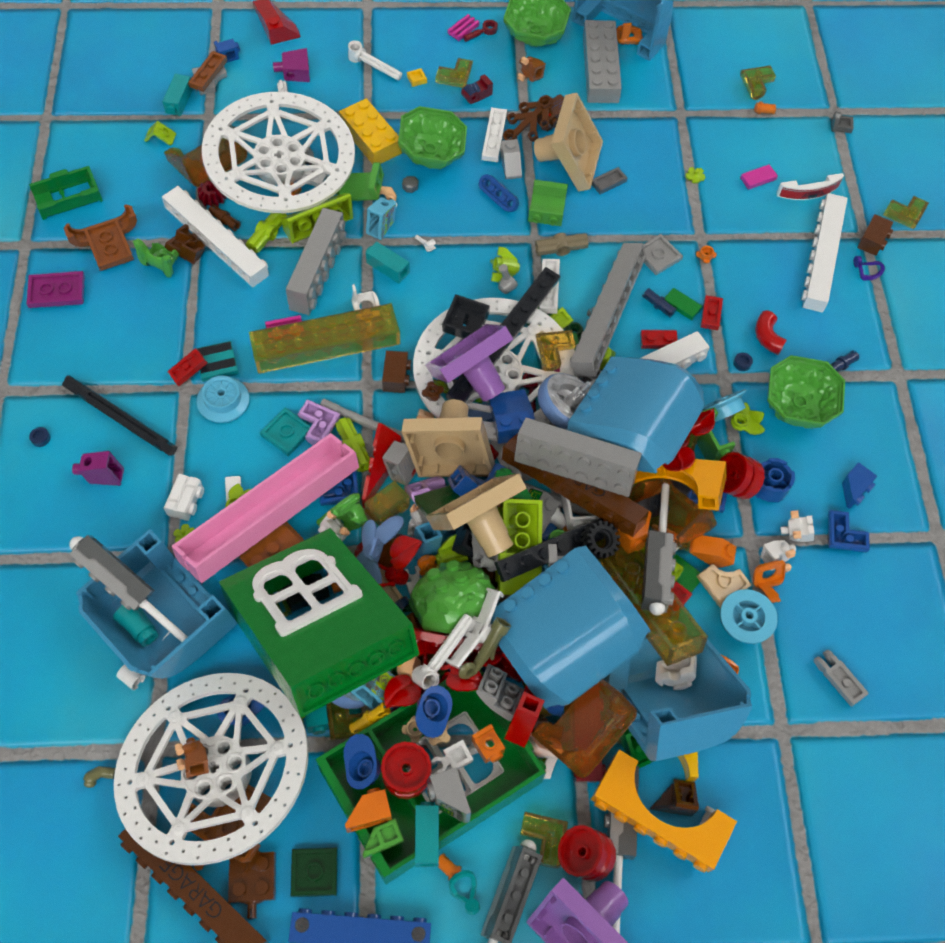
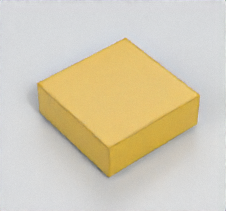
(417, 77)

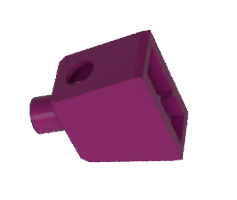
(294, 65)
(99, 468)

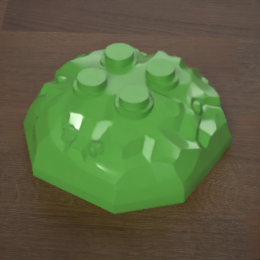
(537, 20)
(432, 137)
(805, 392)
(448, 594)

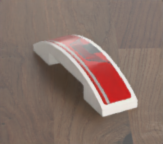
(793, 191)

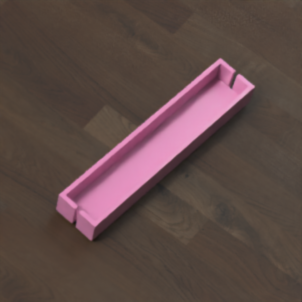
(265, 507)

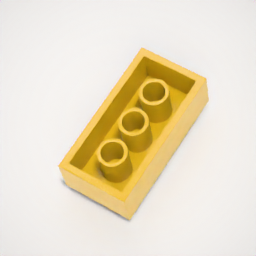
(371, 132)

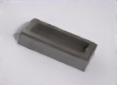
(609, 180)

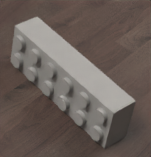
(601, 61)
(316, 261)
(577, 457)

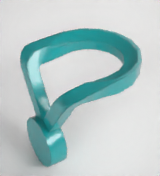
(471, 905)

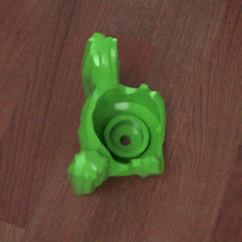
(156, 256)
(349, 511)

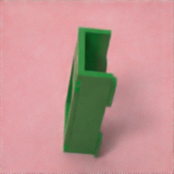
(58, 182)

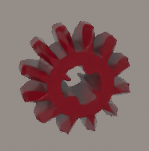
(209, 194)

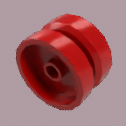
(743, 476)
(409, 756)
(586, 853)

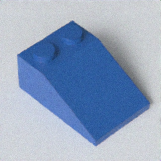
(509, 413)

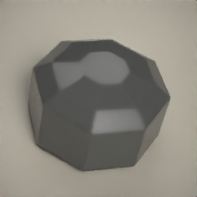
(410, 184)

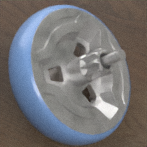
(561, 386)

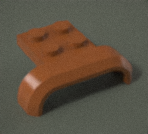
(106, 239)
(273, 543)
(224, 829)

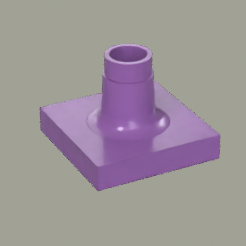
(472, 359)
(572, 919)

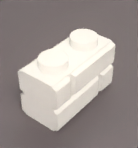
(184, 497)

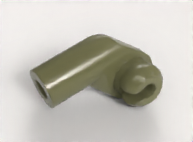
(97, 773)

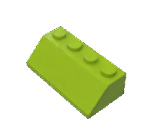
(300, 224)
(523, 524)

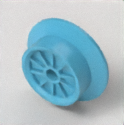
(222, 399)
(727, 405)
(748, 616)

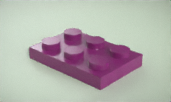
(55, 289)

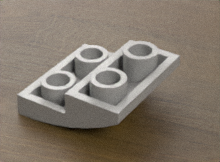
(499, 693)

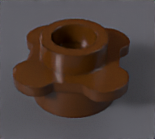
(432, 396)

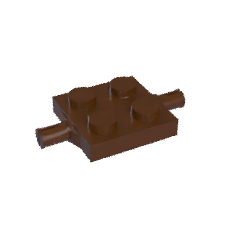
(253, 881)

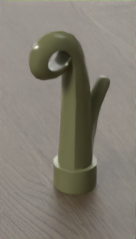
(499, 629)

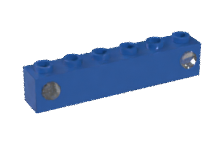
(353, 929)

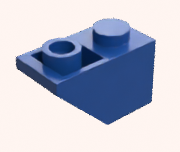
(856, 483)

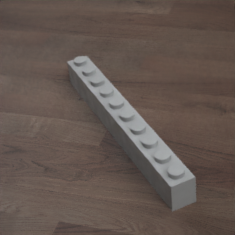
(608, 310)

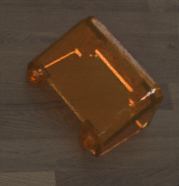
(192, 165)
(683, 519)
(588, 728)

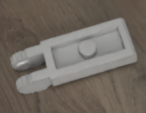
(841, 678)

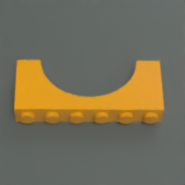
(703, 477)
(697, 844)

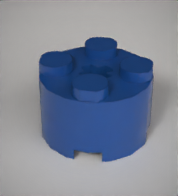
(777, 480)

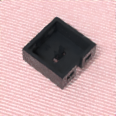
(465, 312)

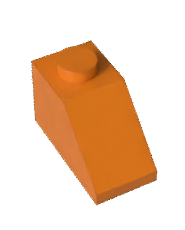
(637, 542)
(713, 550)
(369, 811)

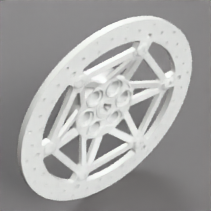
(278, 157)
(498, 306)
(221, 770)

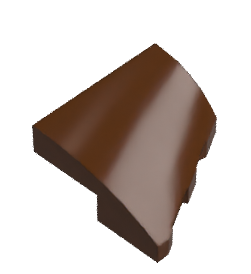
(186, 245)

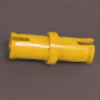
(369, 718)

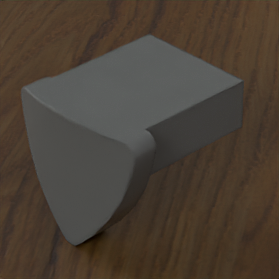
(841, 123)

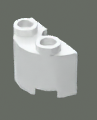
(678, 674)

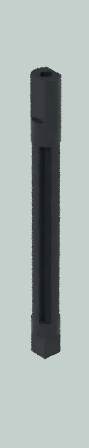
(119, 415)

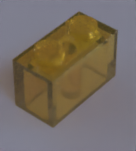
(387, 503)

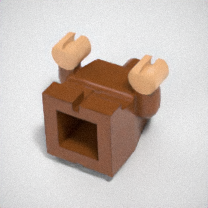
(531, 68)
(196, 758)

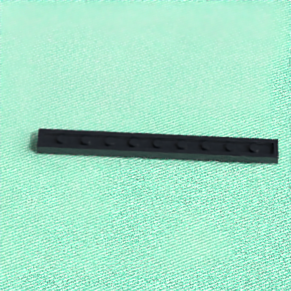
(514, 323)
(538, 554)

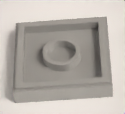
(660, 254)

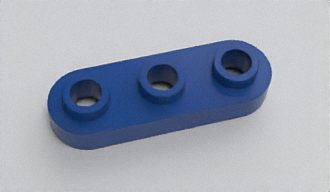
(493, 192)

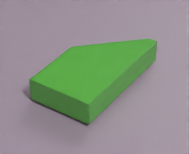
(383, 837)

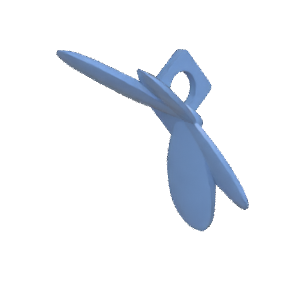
(373, 542)

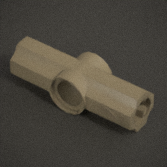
(561, 244)

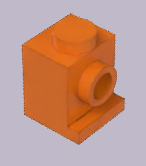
(488, 753)

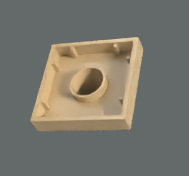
(573, 143)
(448, 441)
(480, 512)

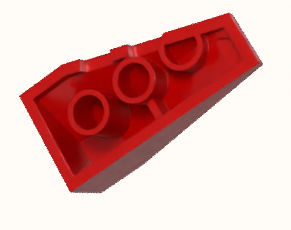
(275, 22)
(382, 441)

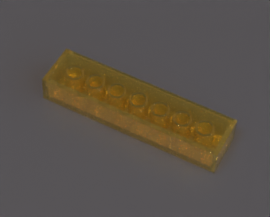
(324, 338)
(673, 633)

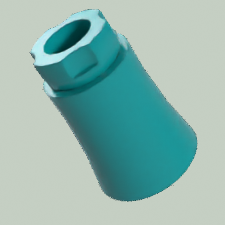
(137, 625)

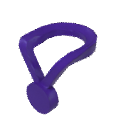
(858, 263)

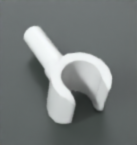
(429, 245)

